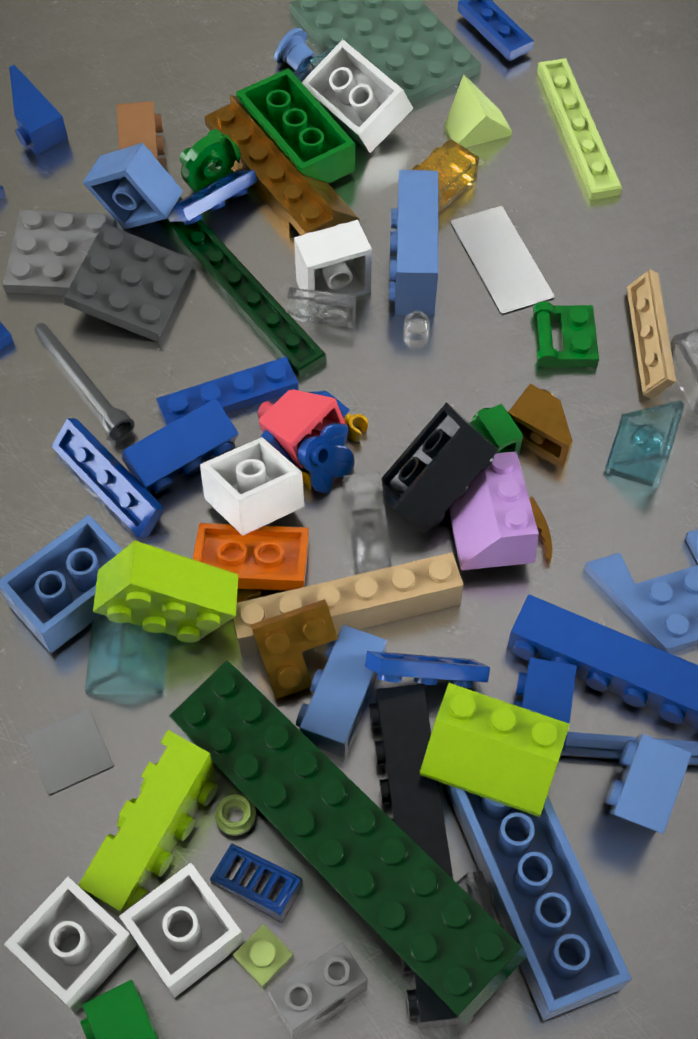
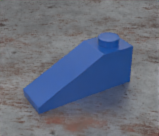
(37, 119)

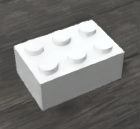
(358, 95)

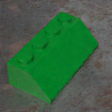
(300, 126)

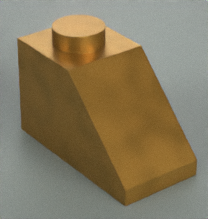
(543, 423)

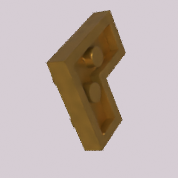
(285, 638)

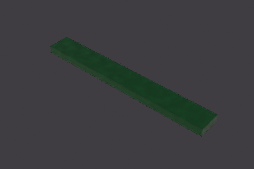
(247, 295)

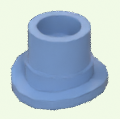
(294, 50)

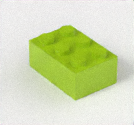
(165, 592)

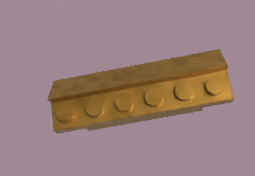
(292, 196)

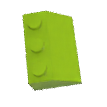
(494, 749)

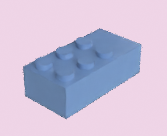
(414, 243)

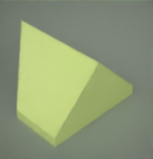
(474, 117)

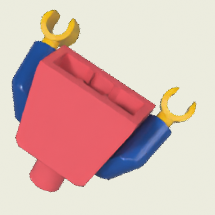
(301, 416)

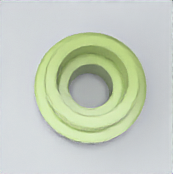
(232, 803)

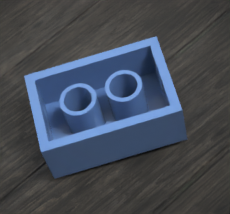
(58, 584)

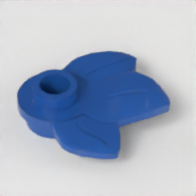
(326, 456)

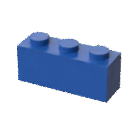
(180, 446)

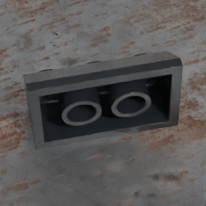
(437, 468)

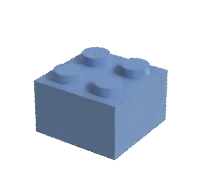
(133, 186)
(648, 782)

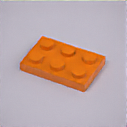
(262, 559)

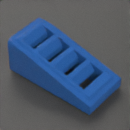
(287, 895)

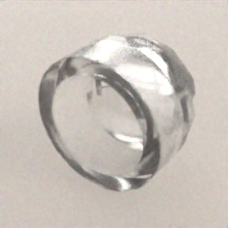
(416, 325)

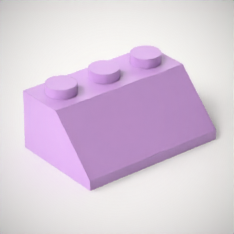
(495, 518)

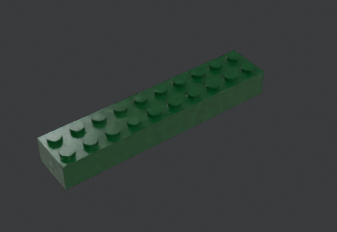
(351, 842)

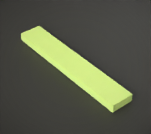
(579, 129)

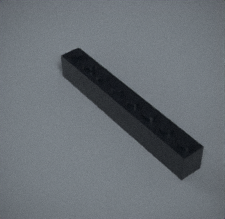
(414, 807)

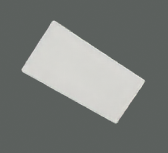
(502, 259)

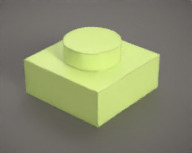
(263, 956)

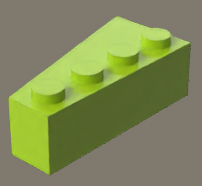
(151, 825)

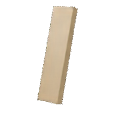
(651, 334)

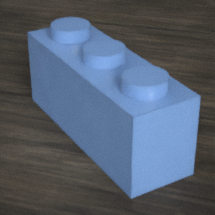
(340, 691)

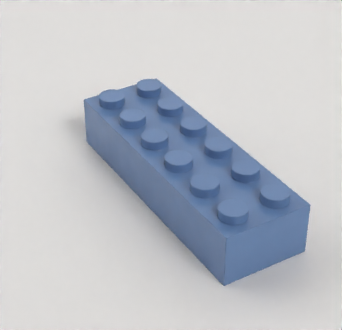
(542, 902)

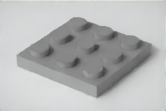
(50, 250)

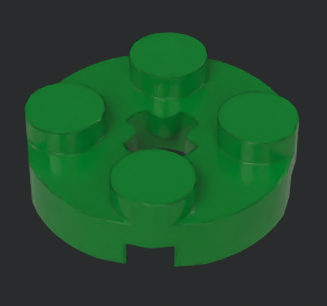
(212, 148)

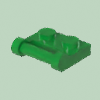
(576, 335)

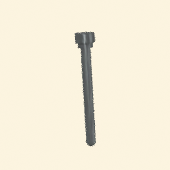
(115, 421)

